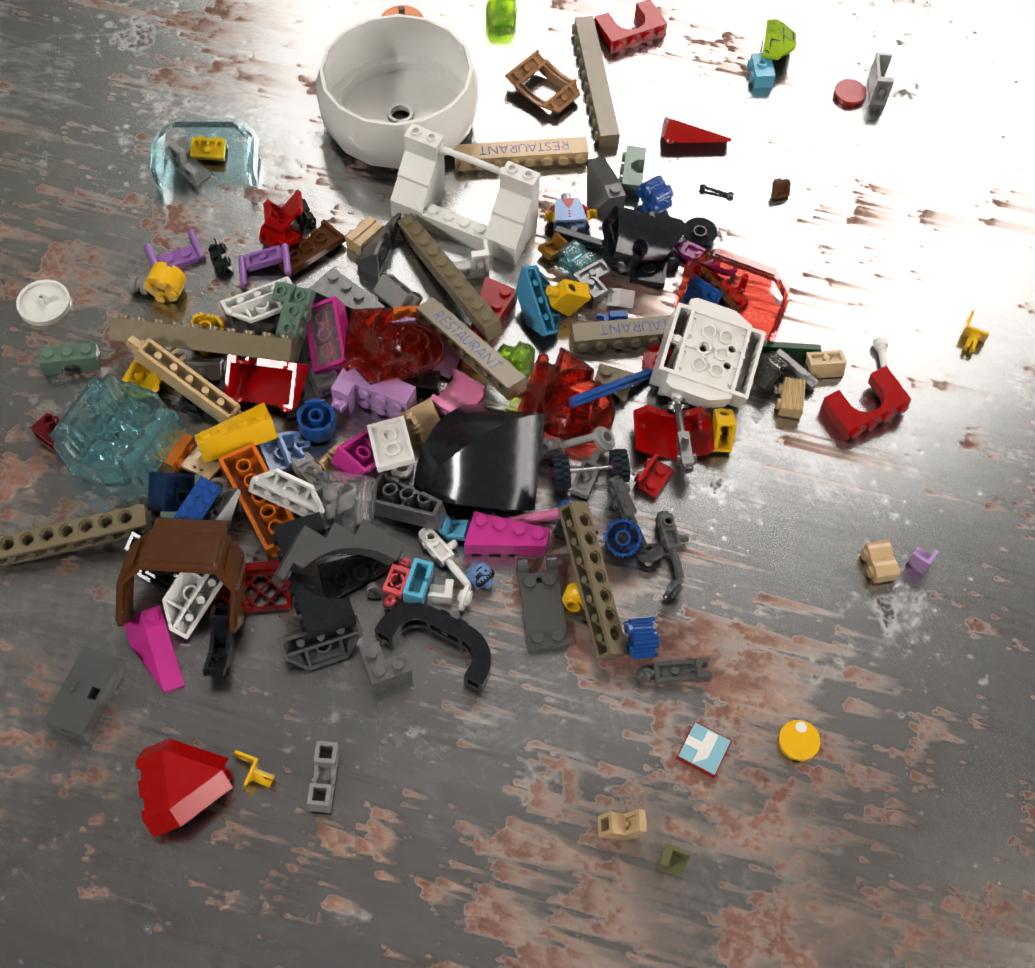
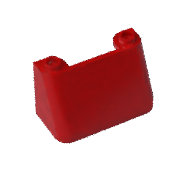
(265, 381)

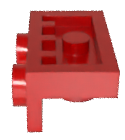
(274, 237)
(653, 477)

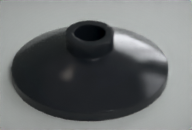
(700, 231)

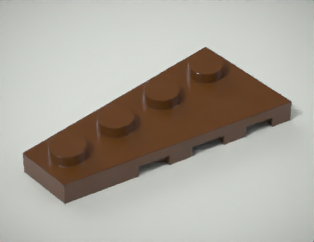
(314, 247)

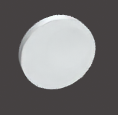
(43, 302)

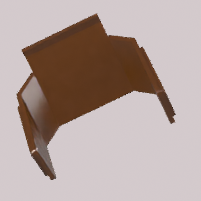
(185, 548)

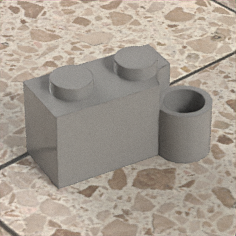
(395, 293)

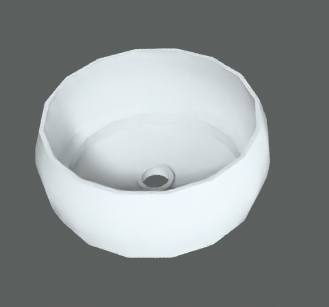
(390, 68)

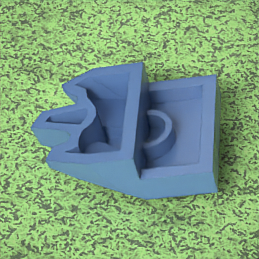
(280, 451)

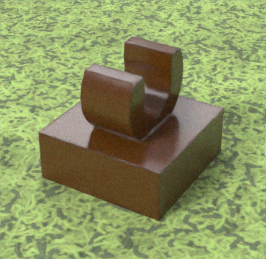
(781, 188)

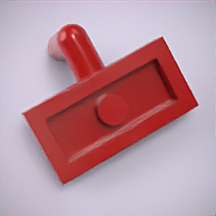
(735, 293)

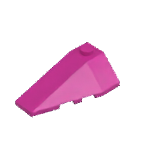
(355, 455)

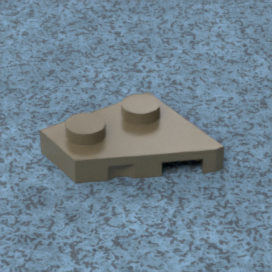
(607, 374)

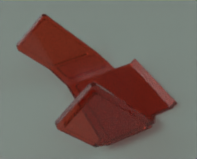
(747, 265)

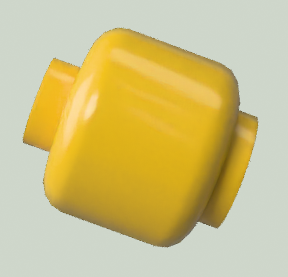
(572, 598)

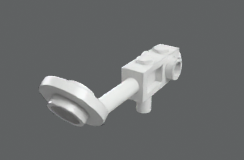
(443, 555)

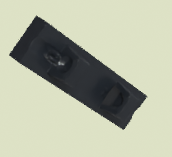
(591, 244)

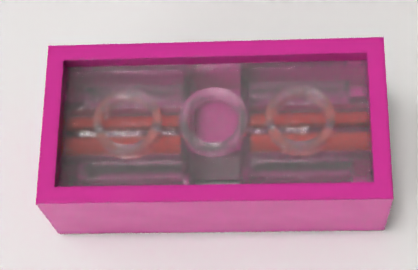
(327, 335)

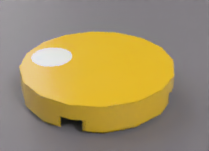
(799, 740)

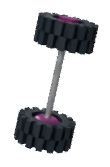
(561, 469)

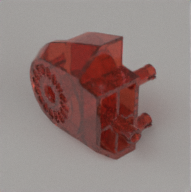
(389, 349)
(550, 392)

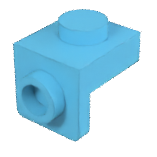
(454, 529)

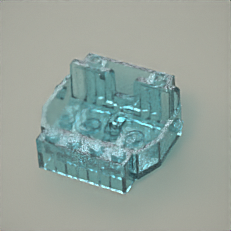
(116, 433)

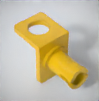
(973, 334)
(254, 774)

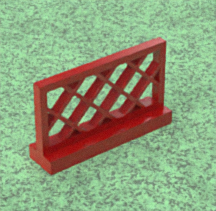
(255, 570)

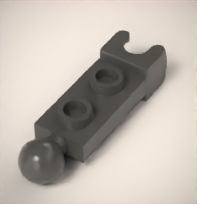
(676, 671)

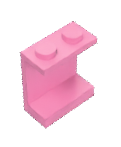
(459, 392)

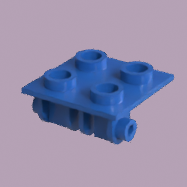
(701, 289)

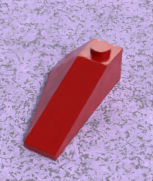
(681, 132)

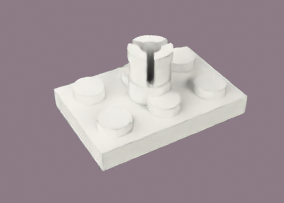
(391, 444)

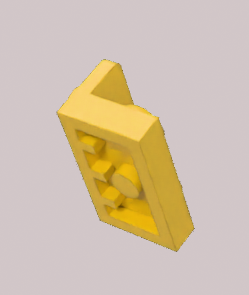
(208, 148)

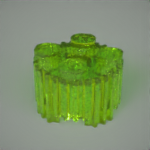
(501, 14)

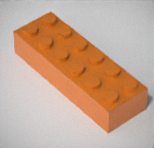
(261, 514)

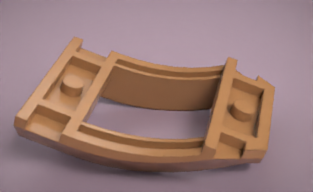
(535, 63)

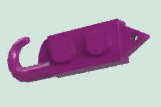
(688, 250)

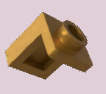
(550, 248)

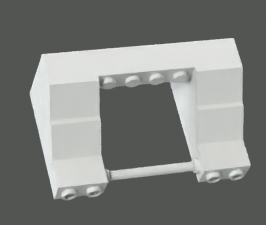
(422, 185)

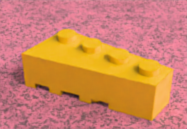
(239, 431)

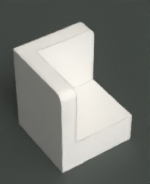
(620, 297)
(441, 593)

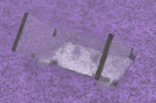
(354, 499)

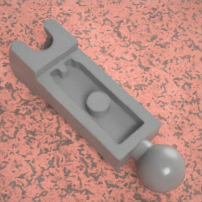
(304, 470)

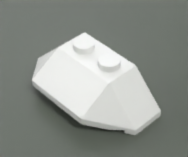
(255, 303)
(287, 492)
(188, 600)

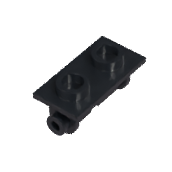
(306, 217)
(219, 252)

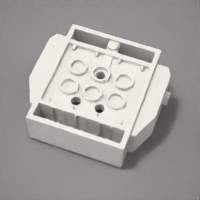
(699, 375)

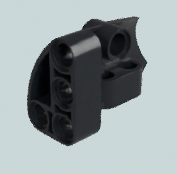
(640, 236)

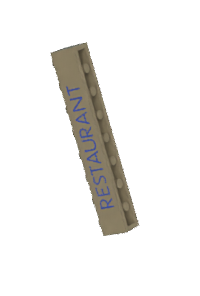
(618, 333)
(472, 349)

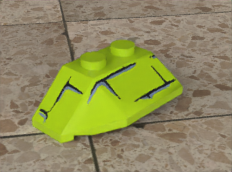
(777, 39)

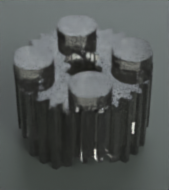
(770, 371)

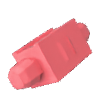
(390, 594)

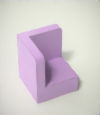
(921, 560)

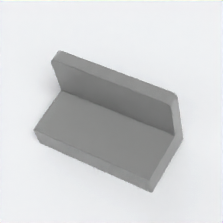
(206, 367)

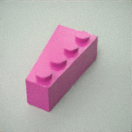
(504, 536)

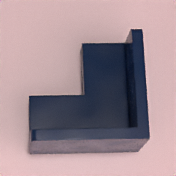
(165, 490)

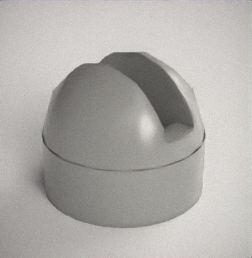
(370, 590)

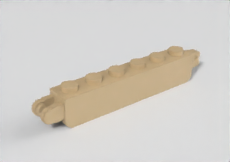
(183, 379)

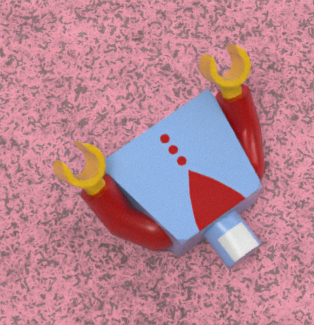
(569, 212)

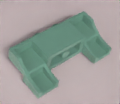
(295, 312)

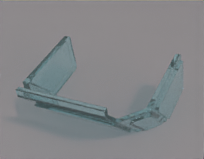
(245, 129)

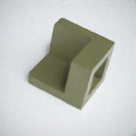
(673, 860)

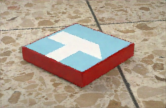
(704, 749)

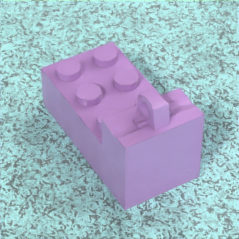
(384, 398)

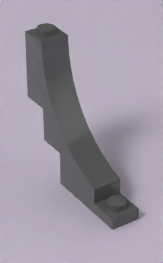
(311, 546)

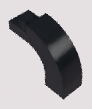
(220, 644)

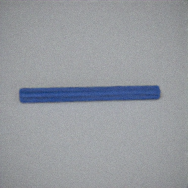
(610, 388)

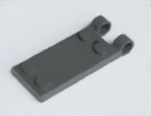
(542, 606)

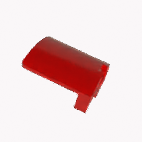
(658, 431)

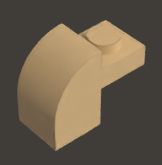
(622, 826)

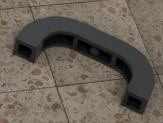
(445, 625)

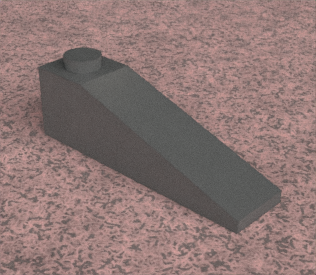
(603, 186)

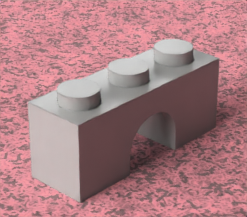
(325, 771)

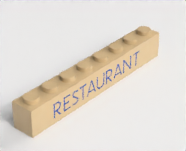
(526, 152)

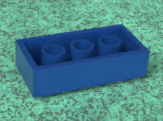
(199, 500)

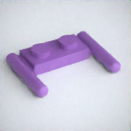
(180, 257)
(262, 259)

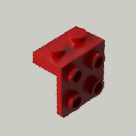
(283, 217)

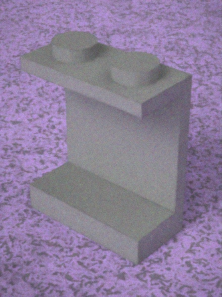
(879, 84)

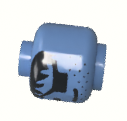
(480, 575)

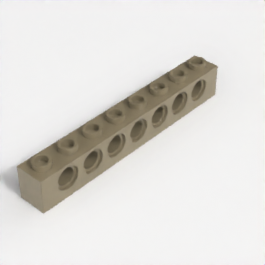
(78, 540)
(592, 581)

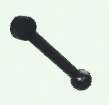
(730, 195)

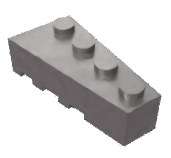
(338, 285)
(406, 504)

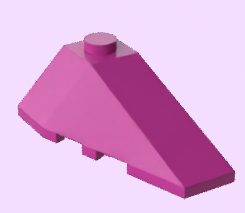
(153, 644)

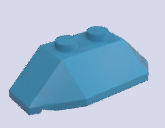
(535, 302)

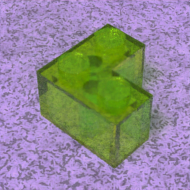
(521, 356)

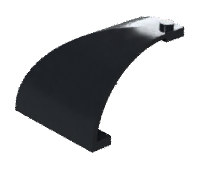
(483, 458)

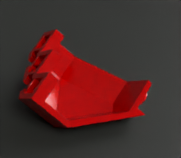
(178, 783)

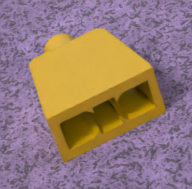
(568, 296)
(723, 422)

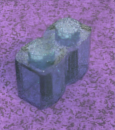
(575, 256)

